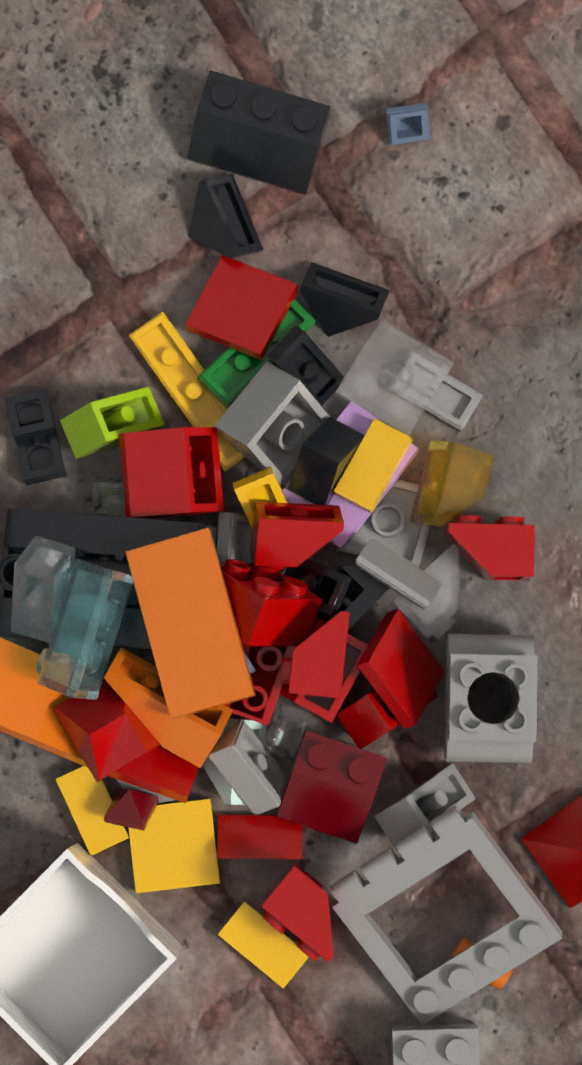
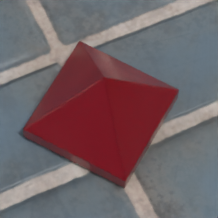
(131, 809)

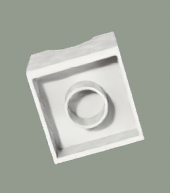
(76, 956)

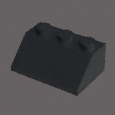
(258, 132)

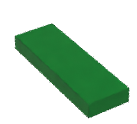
(234, 370)

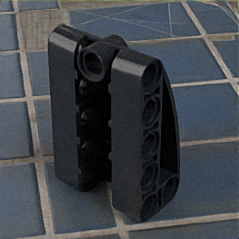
(96, 540)

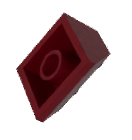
(332, 787)

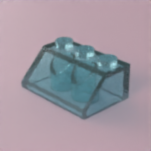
(84, 630)

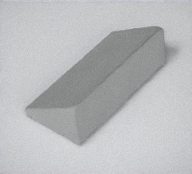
(398, 574)
(249, 768)

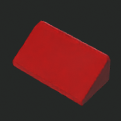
(258, 837)

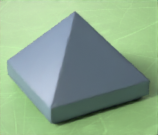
(408, 123)

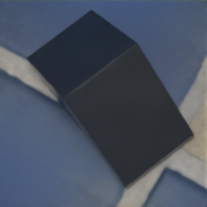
(324, 461)

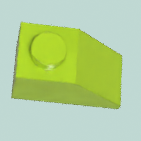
(100, 422)

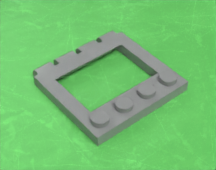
(467, 970)

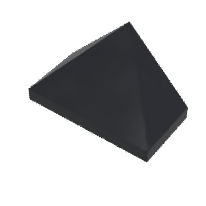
(222, 218)
(340, 299)

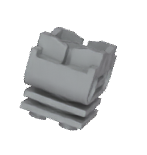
(513, 735)

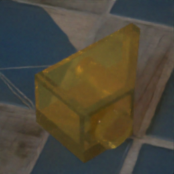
(450, 482)

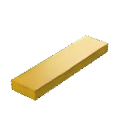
(178, 373)

